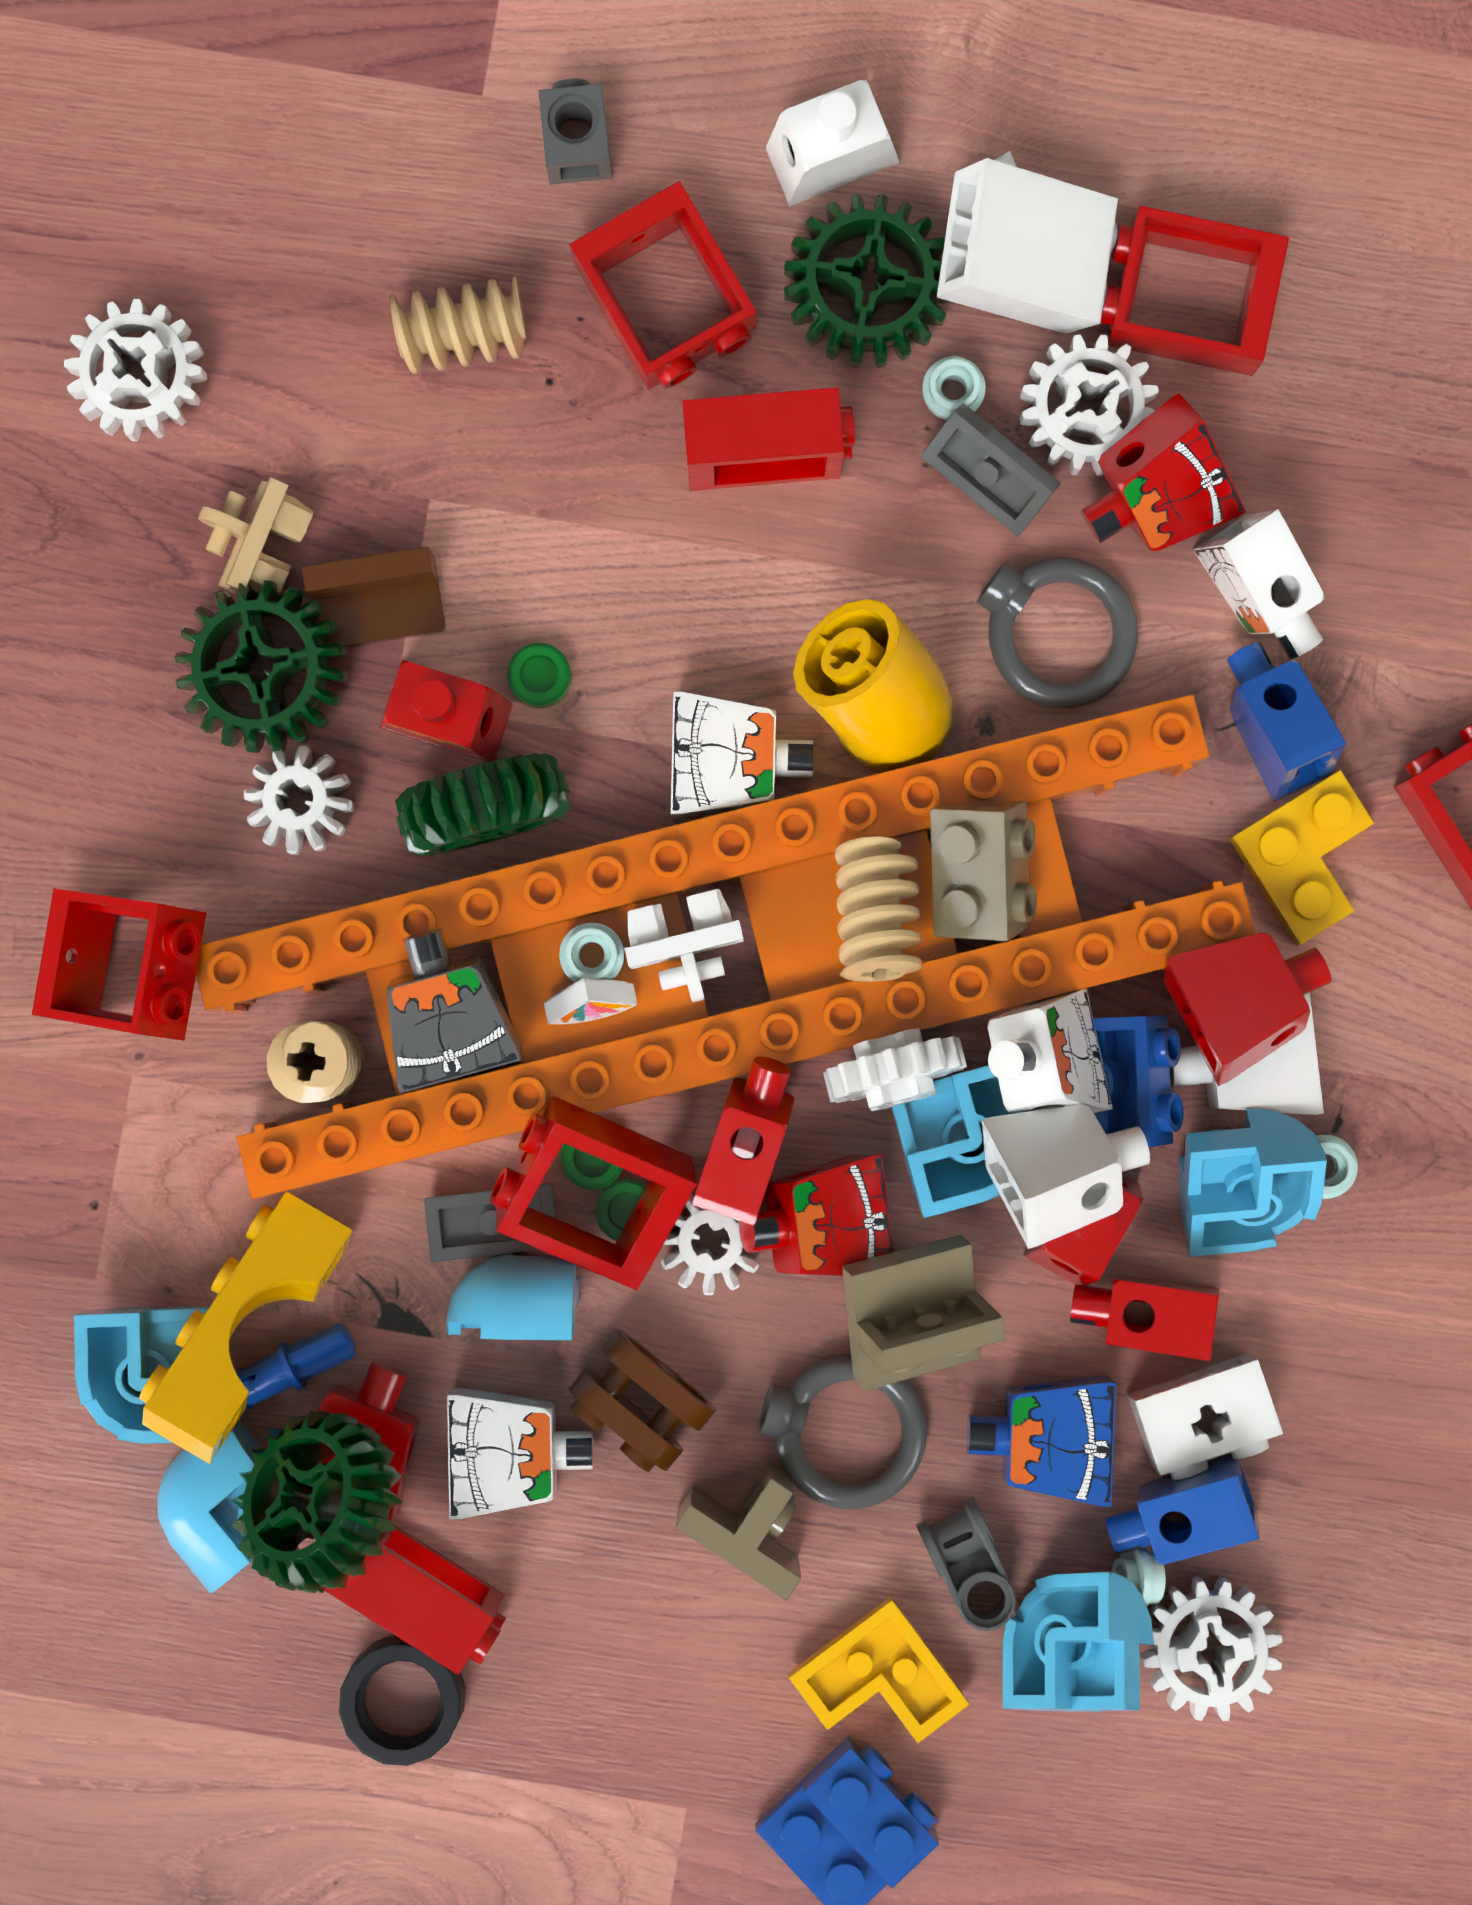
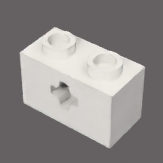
(1228, 1388)

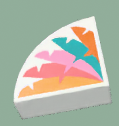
(589, 1001)

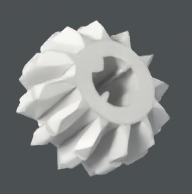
(287, 821)
(704, 1260)

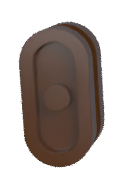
(646, 1439)

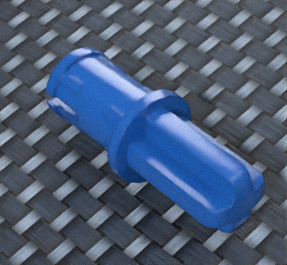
(297, 1363)

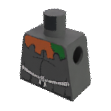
(446, 1017)

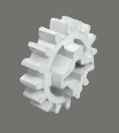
(152, 351)
(1076, 381)
(894, 1069)
(1237, 1646)

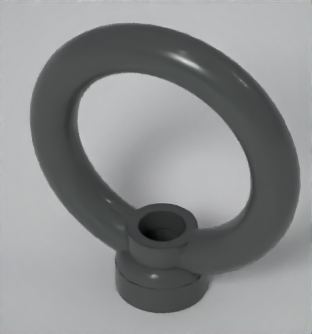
(1008, 594)
(785, 1418)

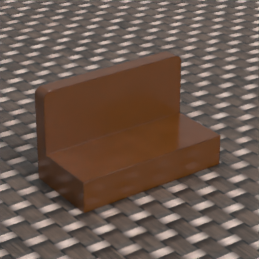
(378, 596)

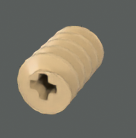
(459, 326)
(874, 910)
(304, 1083)

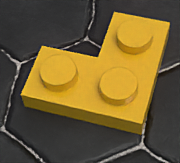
(1287, 850)
(882, 1656)

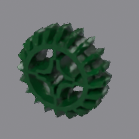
(845, 275)
(254, 640)
(482, 804)
(334, 1502)

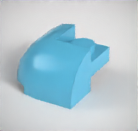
(946, 1141)
(1249, 1183)
(517, 1299)
(117, 1356)
(199, 1508)
(1076, 1645)

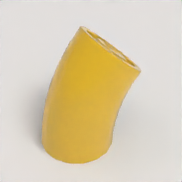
(875, 686)

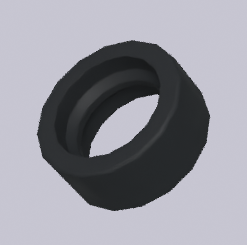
(379, 1744)

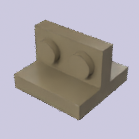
(916, 1313)
(743, 1535)

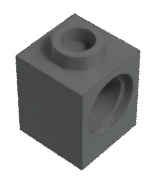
(575, 158)

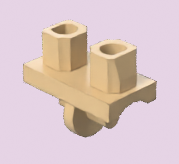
(269, 511)

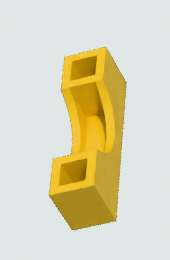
(200, 1393)

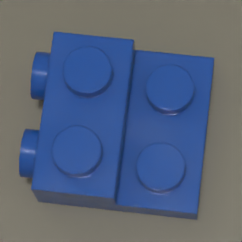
(1137, 1073)
(850, 1827)

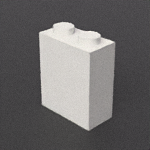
(1027, 247)

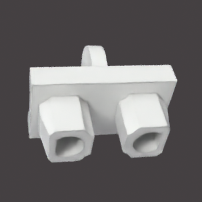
(711, 931)

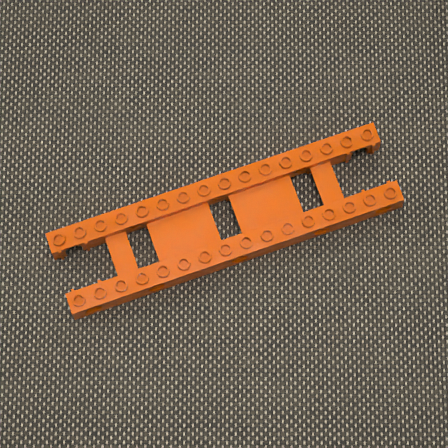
(790, 888)

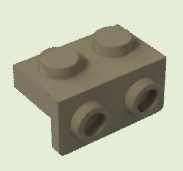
(982, 871)

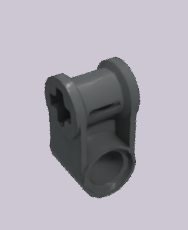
(967, 1562)

